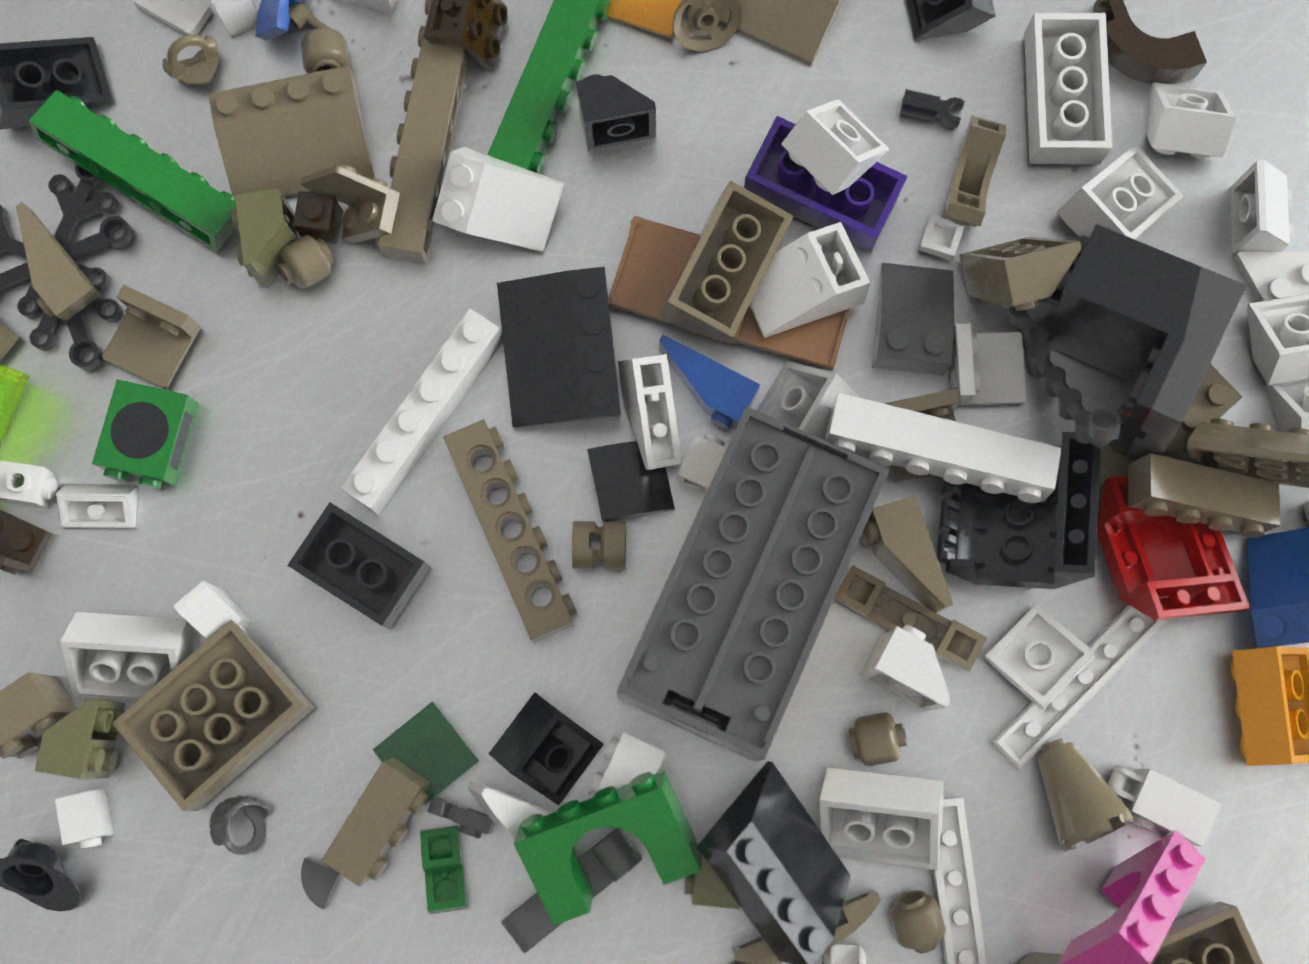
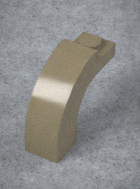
(973, 172)

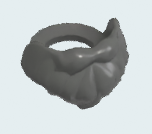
(222, 816)

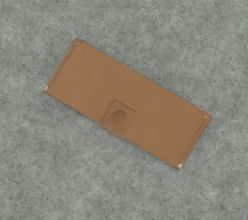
(651, 267)

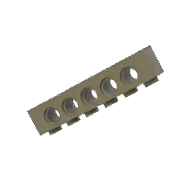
(465, 447)

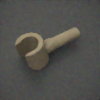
(301, 15)

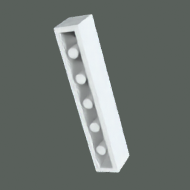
(423, 412)
(944, 448)

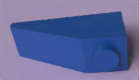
(714, 386)

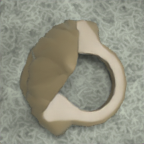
(196, 69)

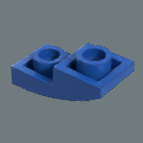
(273, 18)

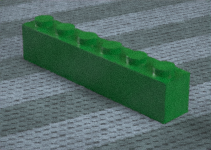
(547, 82)
(135, 169)

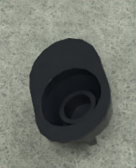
(36, 874)

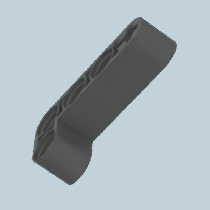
(602, 866)

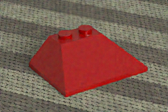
(1166, 564)

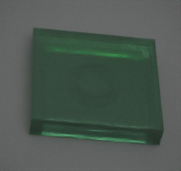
(430, 748)

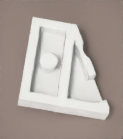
(1274, 273)

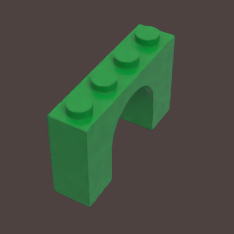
(643, 808)

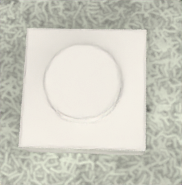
(941, 237)

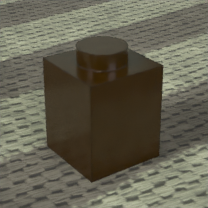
(318, 216)

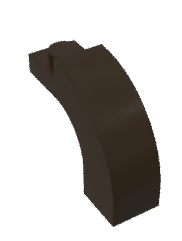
(1145, 56)

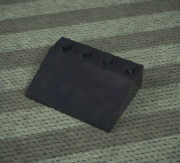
(559, 347)
(779, 868)

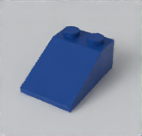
(1280, 587)

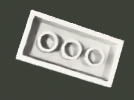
(1068, 88)

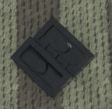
(625, 485)

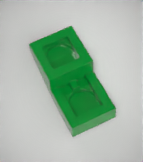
(443, 870)

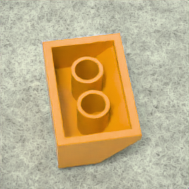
(1273, 704)

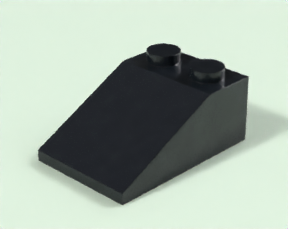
(38, 68)

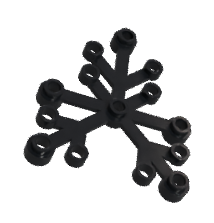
(74, 210)

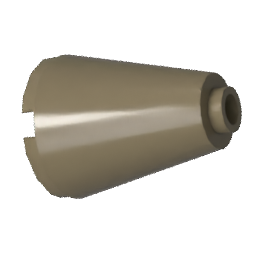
(1078, 796)

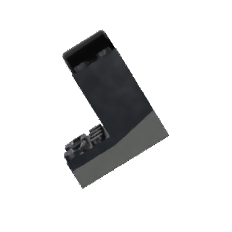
(1144, 322)

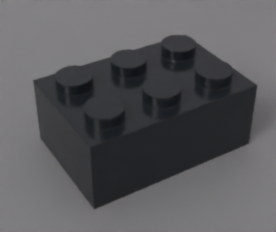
(359, 566)

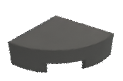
(318, 881)

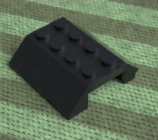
(1020, 542)

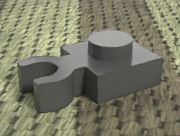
(471, 821)

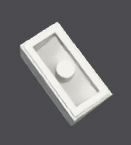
(97, 505)

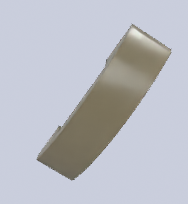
(889, 609)
(854, 911)

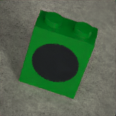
(145, 434)

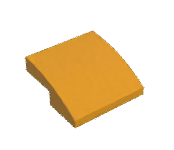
(648, 15)

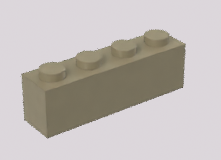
(1203, 495)

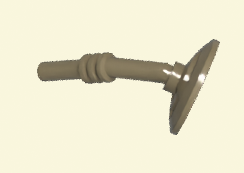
(707, 19)

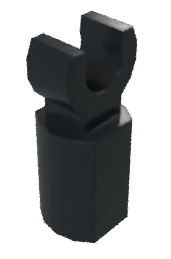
(931, 107)

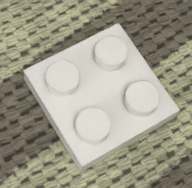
(1040, 656)

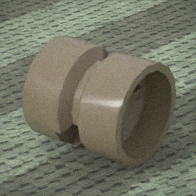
(613, 545)

